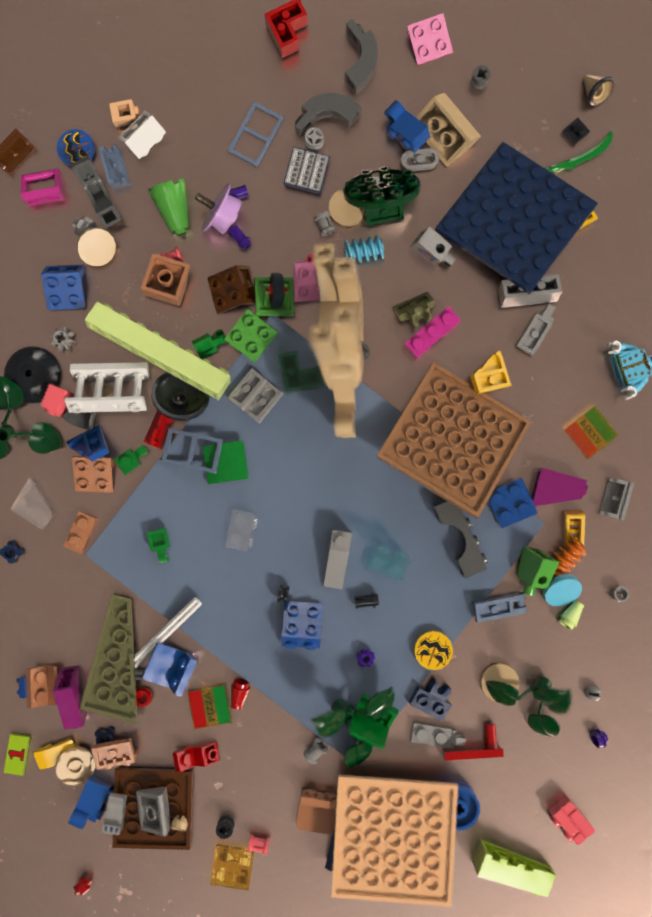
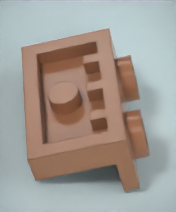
(40, 685)
(114, 754)

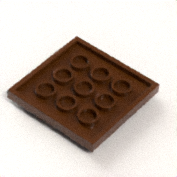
(179, 794)

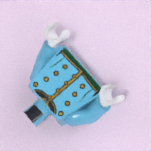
(630, 367)

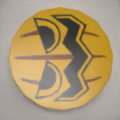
(433, 650)

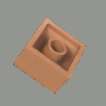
(165, 279)

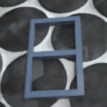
(243, 128)
(192, 450)

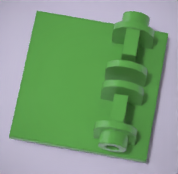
(250, 335)

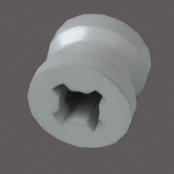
(314, 134)

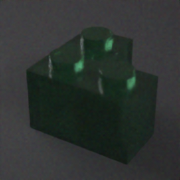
(294, 378)

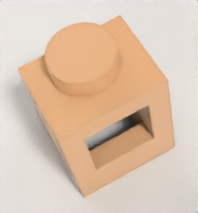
(118, 112)

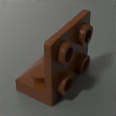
(232, 288)

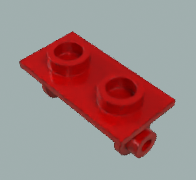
(158, 430)

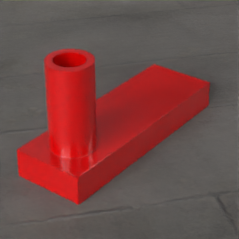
(491, 750)

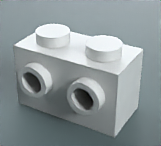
(142, 135)

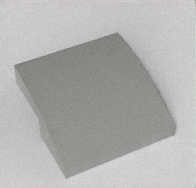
(255, 395)

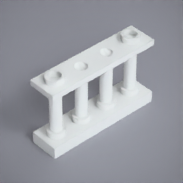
(108, 372)

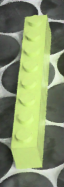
(158, 350)

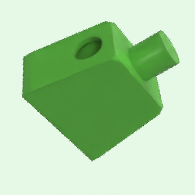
(536, 569)

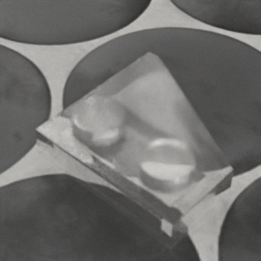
(32, 506)

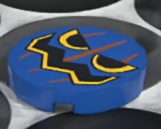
(74, 146)

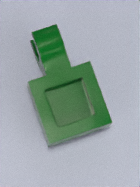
(207, 345)
(129, 460)
(158, 541)

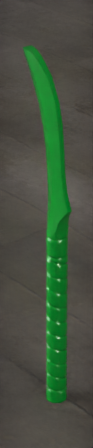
(595, 151)

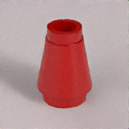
(239, 692)

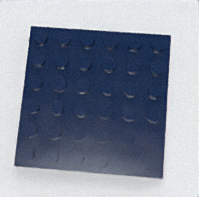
(516, 217)

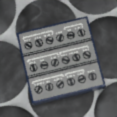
(306, 170)

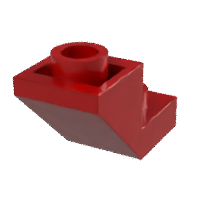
(196, 755)

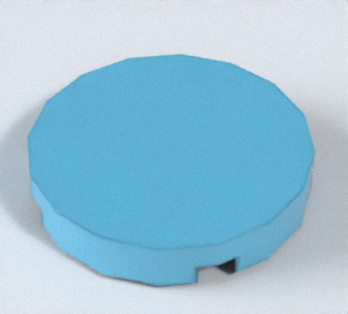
(562, 590)

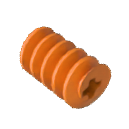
(568, 555)

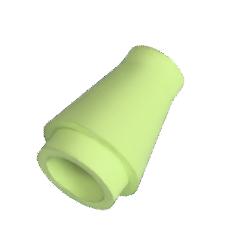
(571, 615)

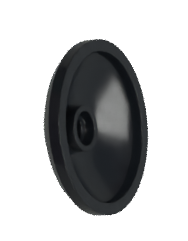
(44, 371)
(169, 390)

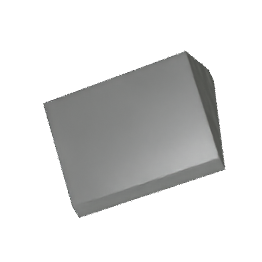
(154, 810)

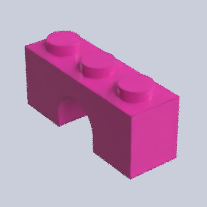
(431, 333)

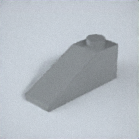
(337, 559)

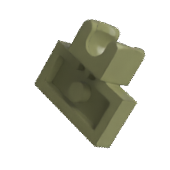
(415, 309)

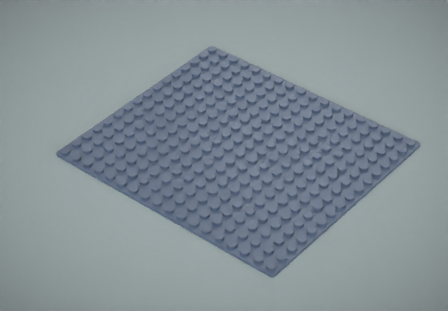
(301, 490)

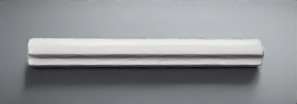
(167, 630)

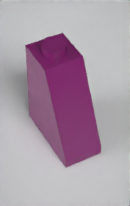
(557, 487)
(68, 697)

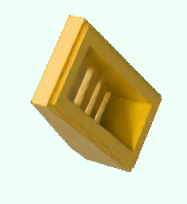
(573, 514)

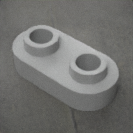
(418, 159)

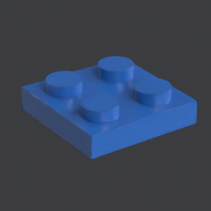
(512, 503)

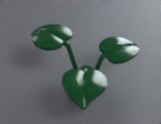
(43, 435)
(556, 700)
(329, 723)

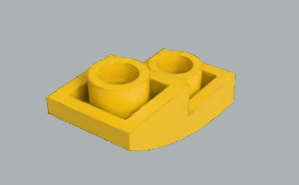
(47, 755)

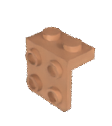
(317, 812)

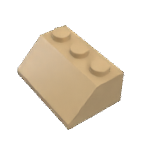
(448, 129)

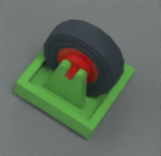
(274, 295)

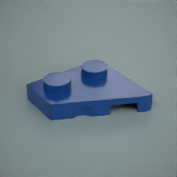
(90, 444)

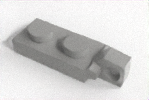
(536, 330)
(436, 735)

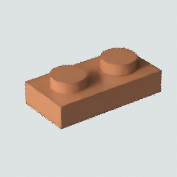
(80, 532)

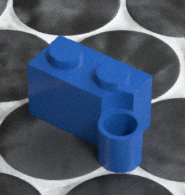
(405, 127)
(91, 802)

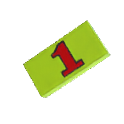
(17, 754)

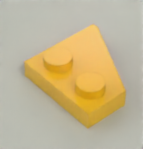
(491, 375)

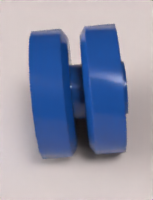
(468, 805)

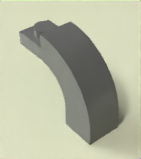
(362, 72)
(327, 105)
(97, 192)

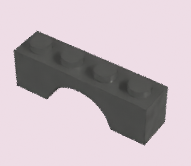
(470, 559)

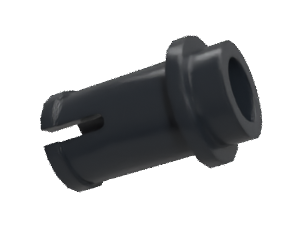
(366, 601)

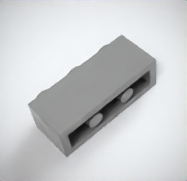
(546, 291)

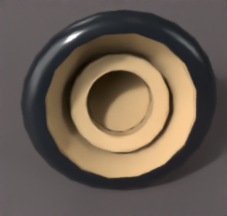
(598, 88)

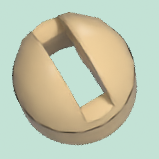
(180, 825)

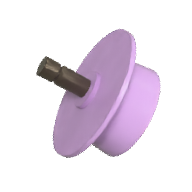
(222, 211)

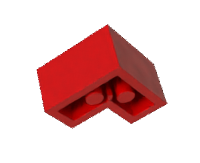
(282, 24)

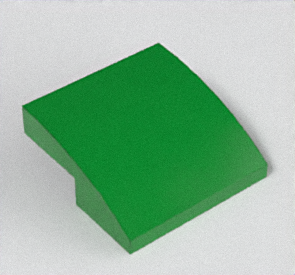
(231, 464)

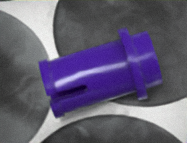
(239, 192)
(242, 240)

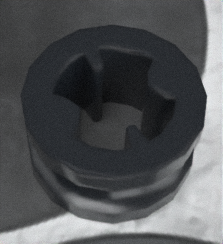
(283, 594)

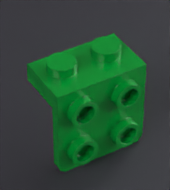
(369, 729)

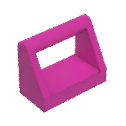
(42, 195)

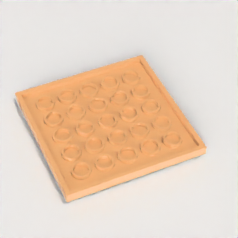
(394, 840)

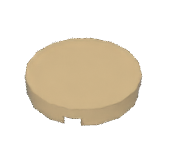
(344, 213)
(96, 246)
(500, 673)
(75, 765)

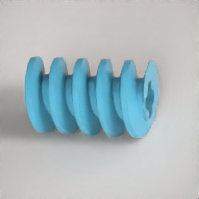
(363, 249)

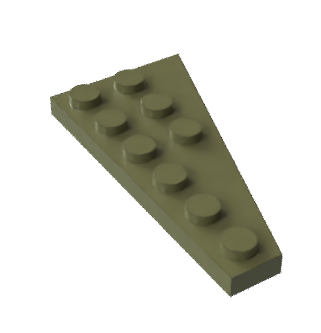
(112, 673)

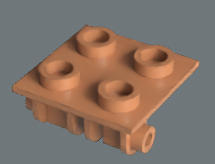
(94, 475)

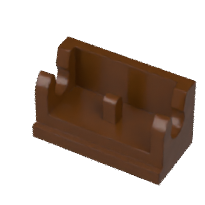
(14, 151)

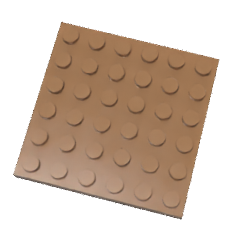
(454, 440)

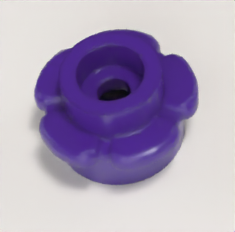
(365, 653)
(599, 738)

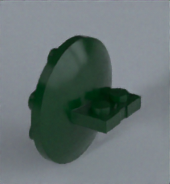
(382, 195)

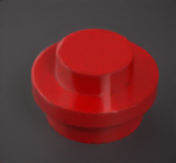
(143, 696)
(82, 886)

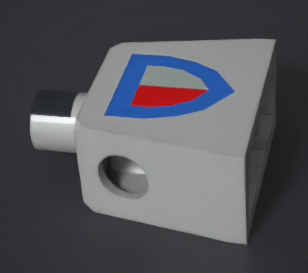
(426, 246)

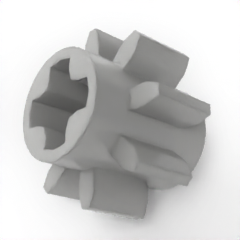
(82, 224)
(56, 337)

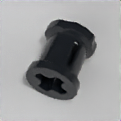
(221, 831)

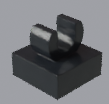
(576, 131)

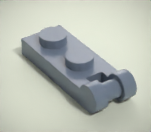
(499, 607)

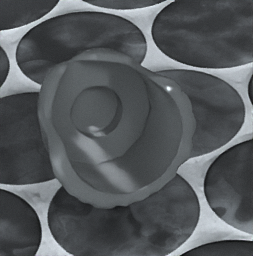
(81, 420)

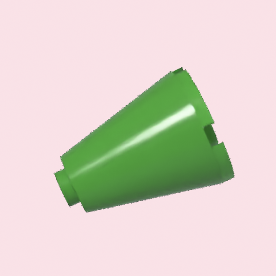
(172, 204)

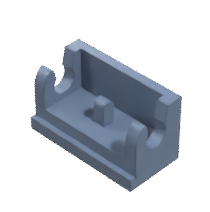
(114, 167)

